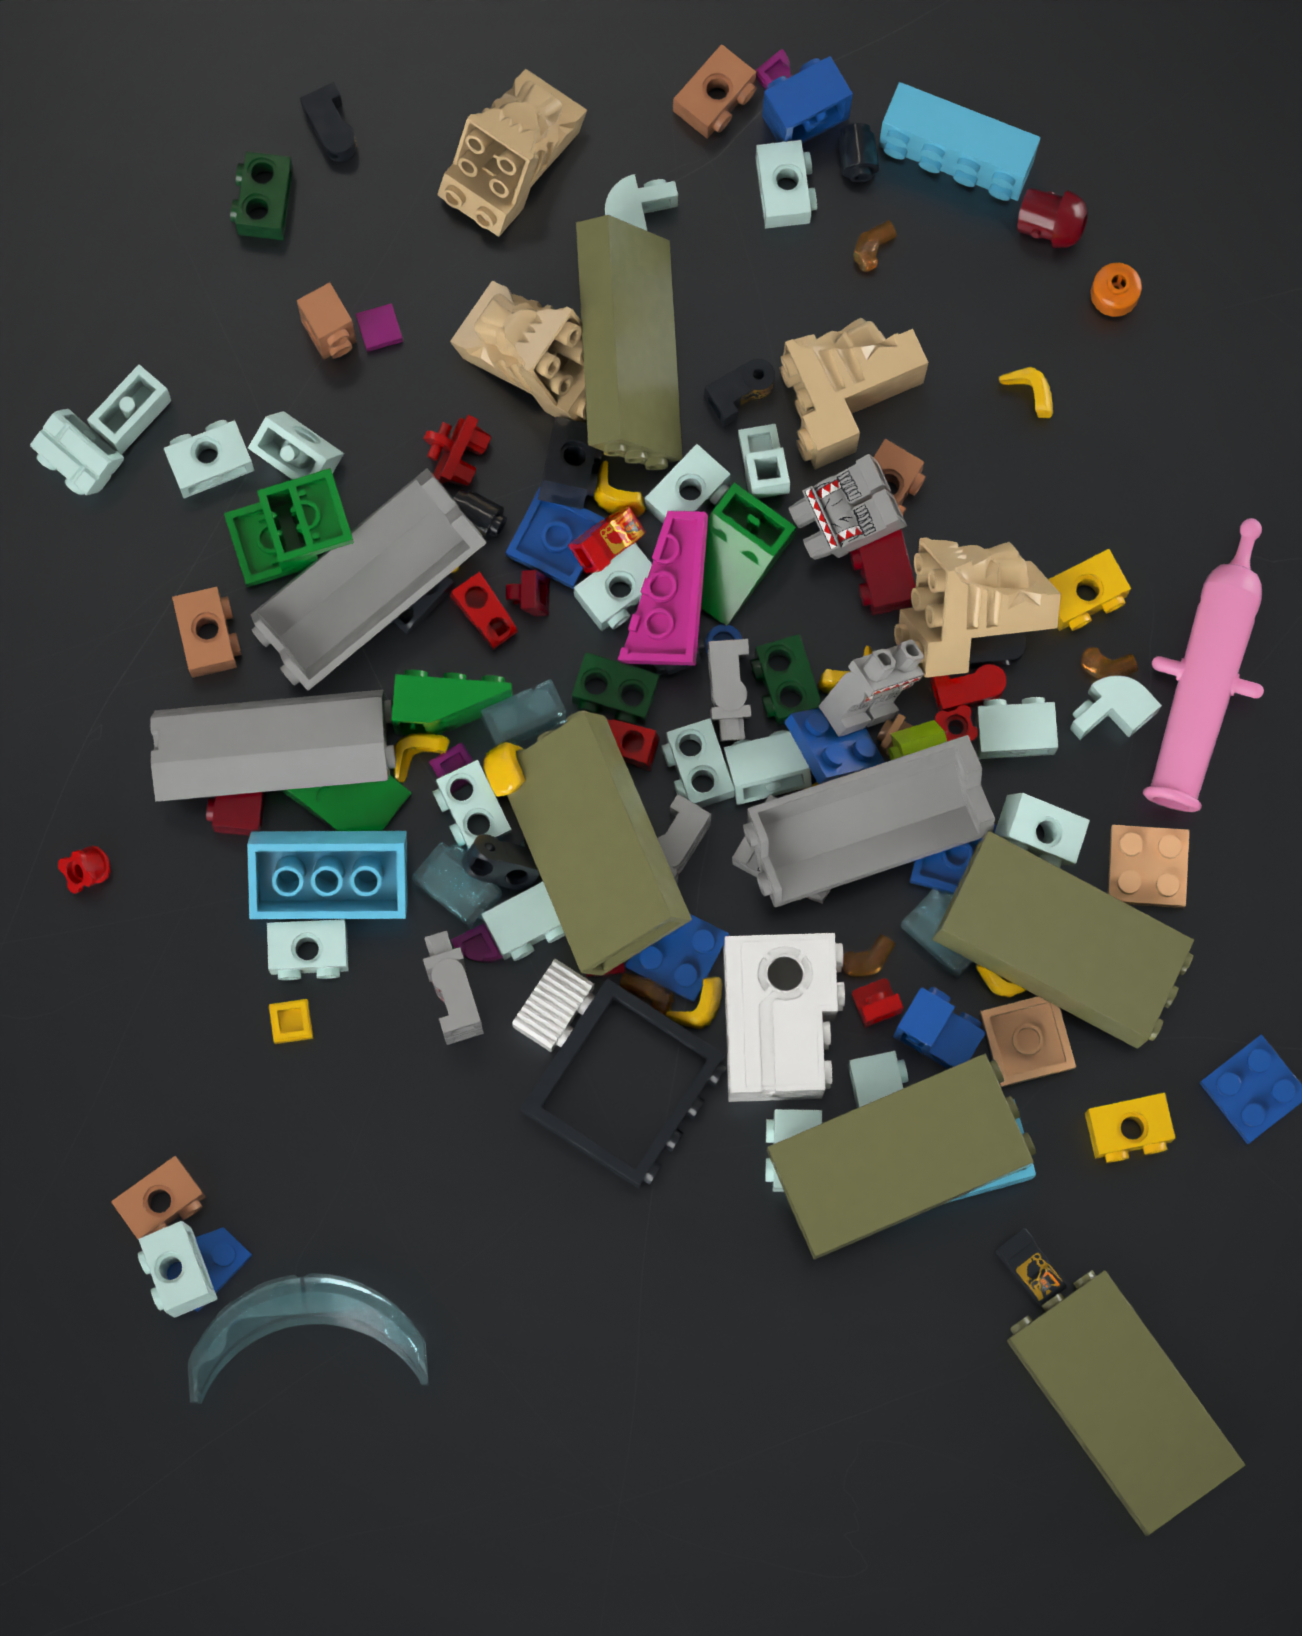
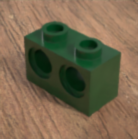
(270, 195)
(795, 678)
(619, 679)

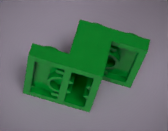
(288, 527)

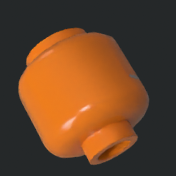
(1111, 300)

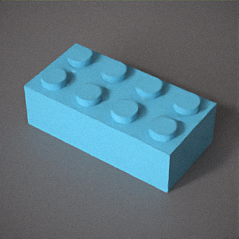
(958, 142)
(327, 874)

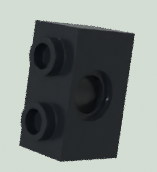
(564, 482)

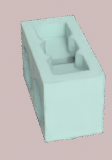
(707, 763)
(481, 802)

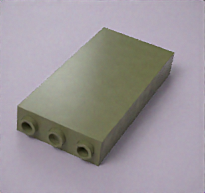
(629, 342)
(595, 845)
(1064, 940)
(901, 1155)
(1124, 1401)

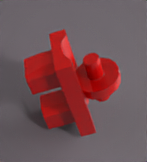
(464, 436)

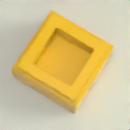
(291, 1021)

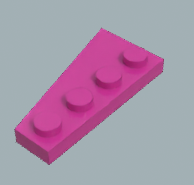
(670, 604)

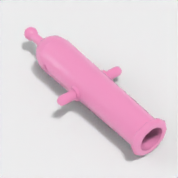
(1207, 676)

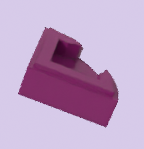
(773, 68)
(477, 945)

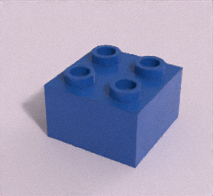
(807, 102)

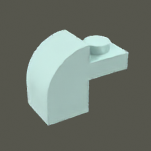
(630, 202)
(764, 462)
(1119, 698)

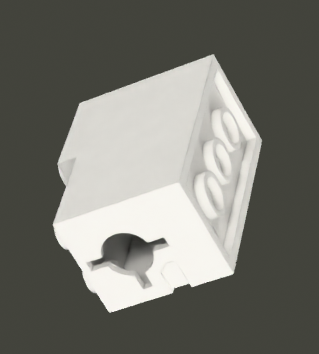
(780, 1014)

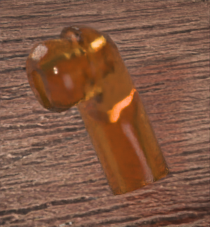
(868, 245)
(1101, 666)
(868, 962)
(649, 989)

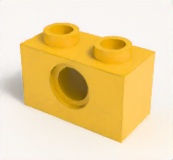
(1100, 574)
(1150, 1114)

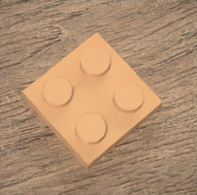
(1148, 865)
(1027, 1040)

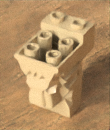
(509, 150)
(528, 348)
(845, 375)
(969, 596)

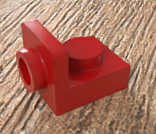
(876, 1002)

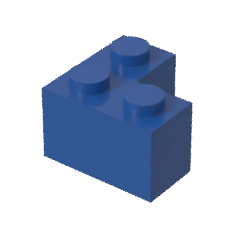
(937, 1031)

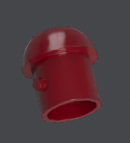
(1053, 217)

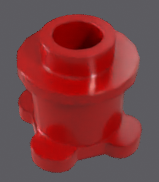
(959, 718)
(85, 868)

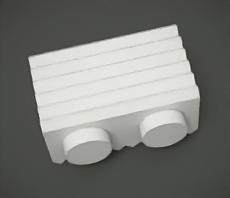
(554, 1006)

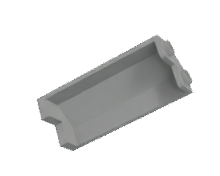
(366, 584)
(271, 745)
(869, 821)

